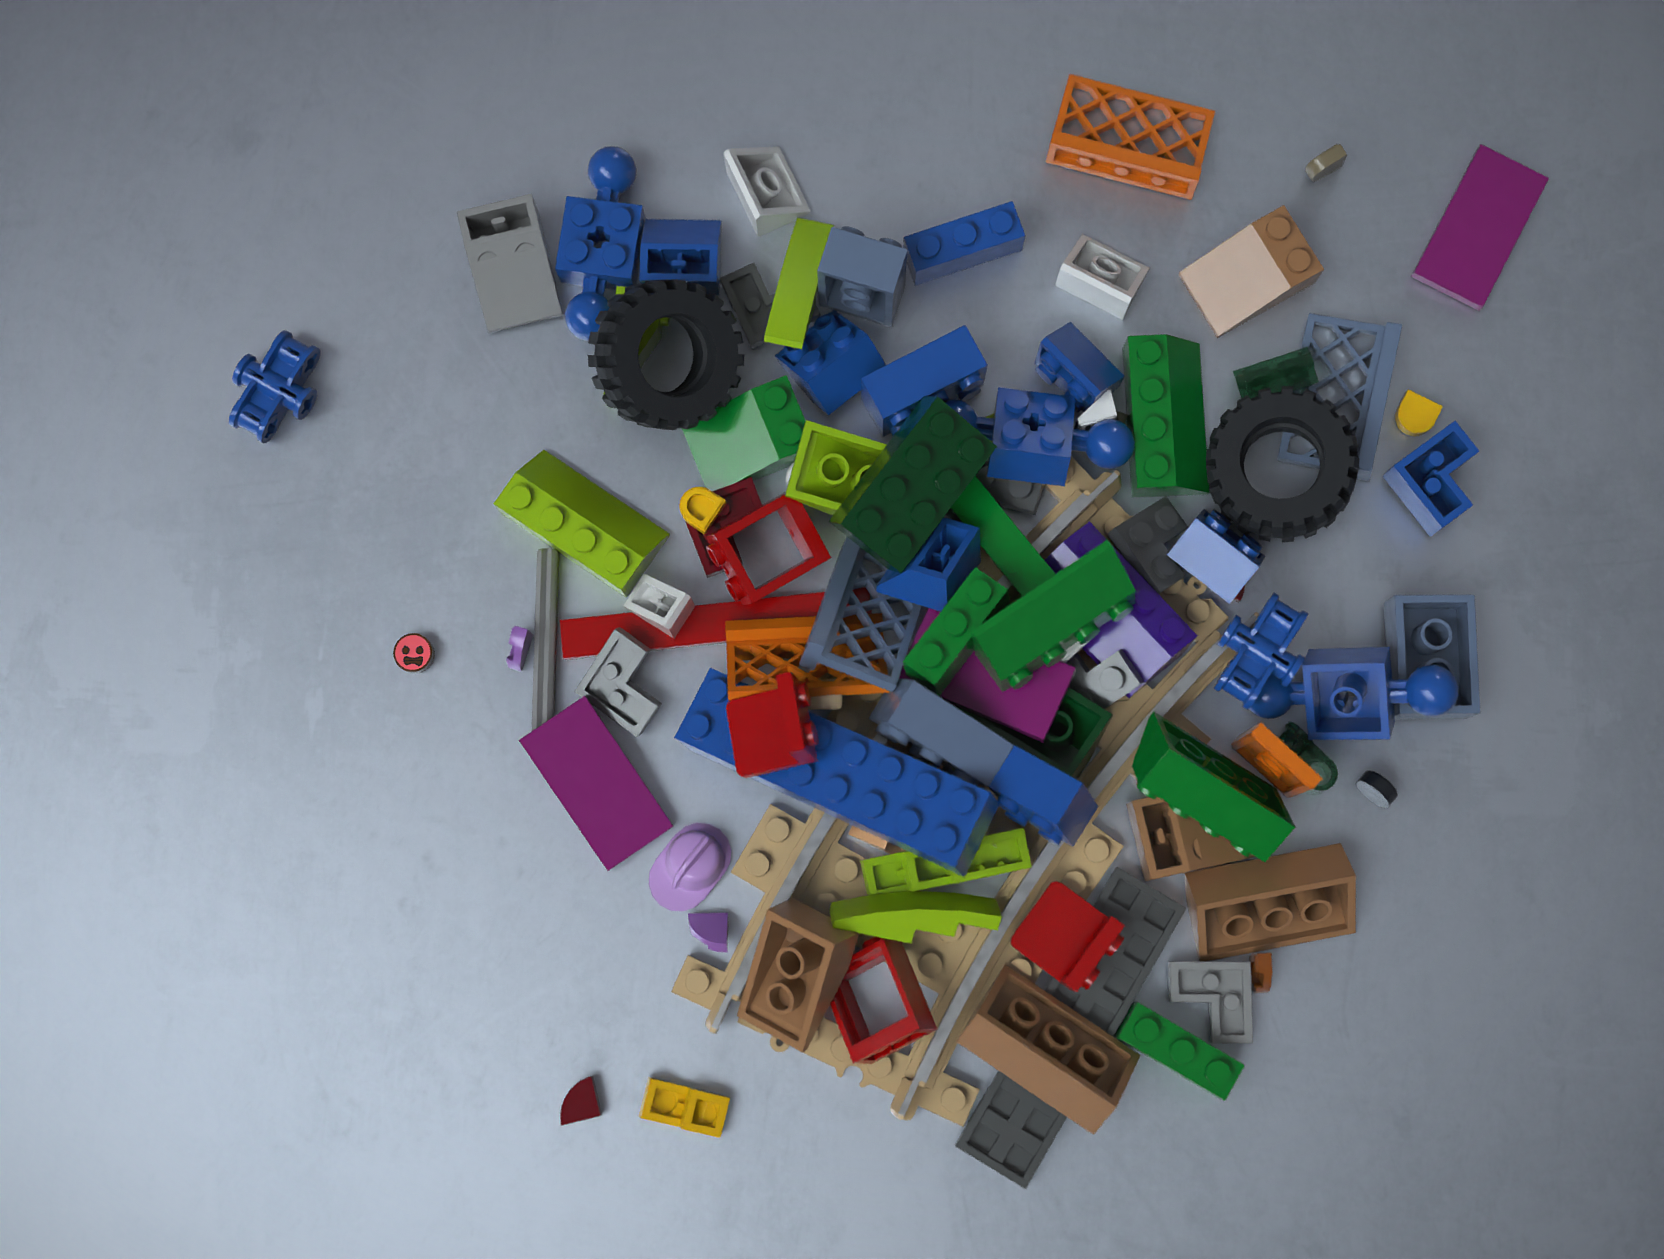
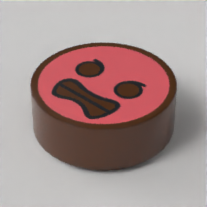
(413, 653)

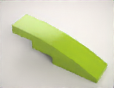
(797, 285)
(909, 872)
(900, 913)

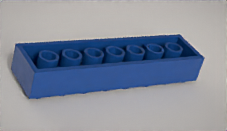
(859, 783)

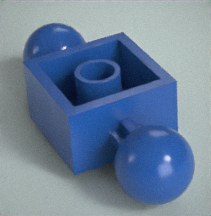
(598, 220)
(1038, 434)
(1367, 674)

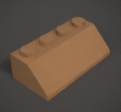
(1271, 902)
(1049, 1049)

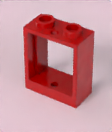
(799, 527)
(871, 1048)

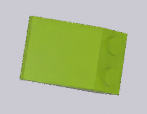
(829, 466)

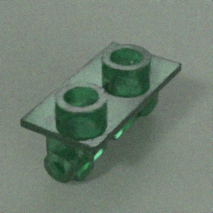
(1289, 369)

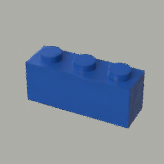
(964, 243)

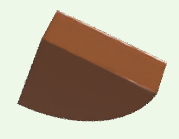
(1261, 972)

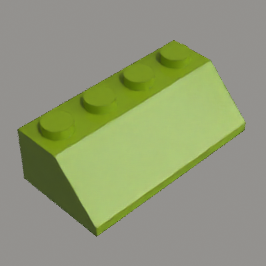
(581, 521)

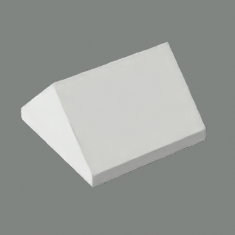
(765, 187)
(1101, 276)

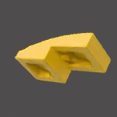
(684, 1107)

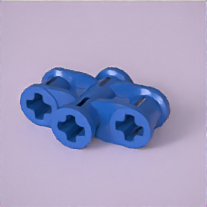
(281, 375)
(1260, 651)

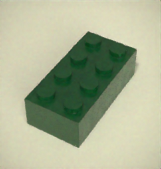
(913, 483)

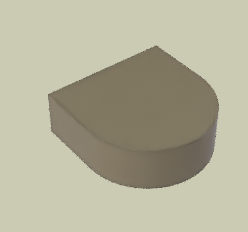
(1326, 163)

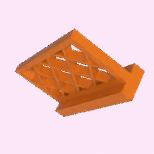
(1116, 162)
(780, 638)

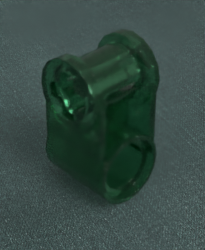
(1310, 754)

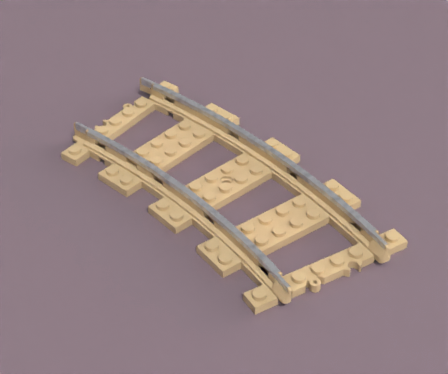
(811, 866)

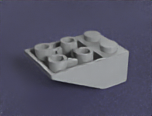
(510, 263)

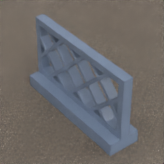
(1375, 389)
(834, 608)

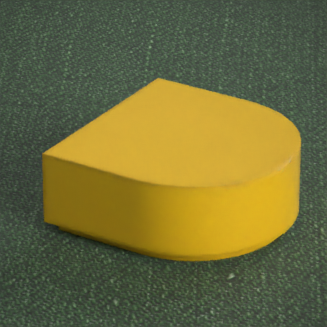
(1416, 414)
(701, 507)

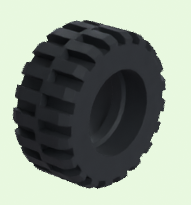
(713, 354)
(1292, 414)

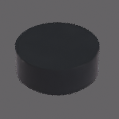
(1377, 789)

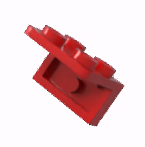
(772, 728)
(1067, 937)

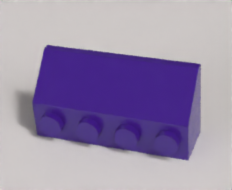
(1149, 634)

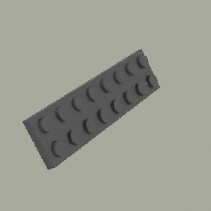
(1010, 1123)

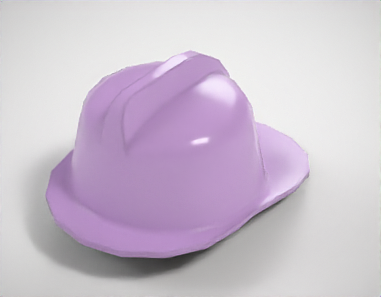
(689, 867)

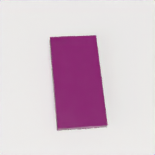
(1480, 227)
(1024, 710)
(596, 783)

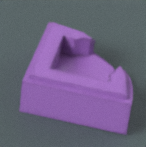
(521, 642)
(710, 929)

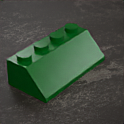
(1165, 416)
(1054, 617)
(1210, 789)

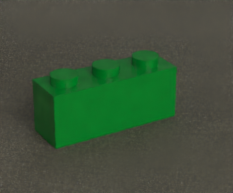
(949, 638)
(1179, 1050)

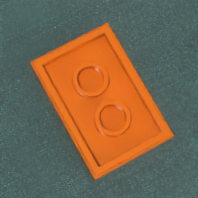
(1275, 761)

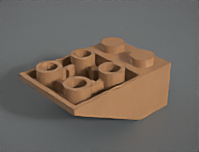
(1174, 844)

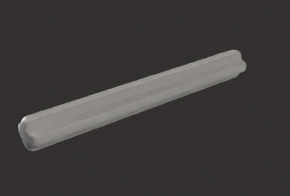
(545, 636)

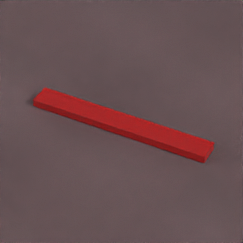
(704, 626)

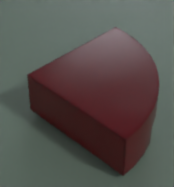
(580, 1102)

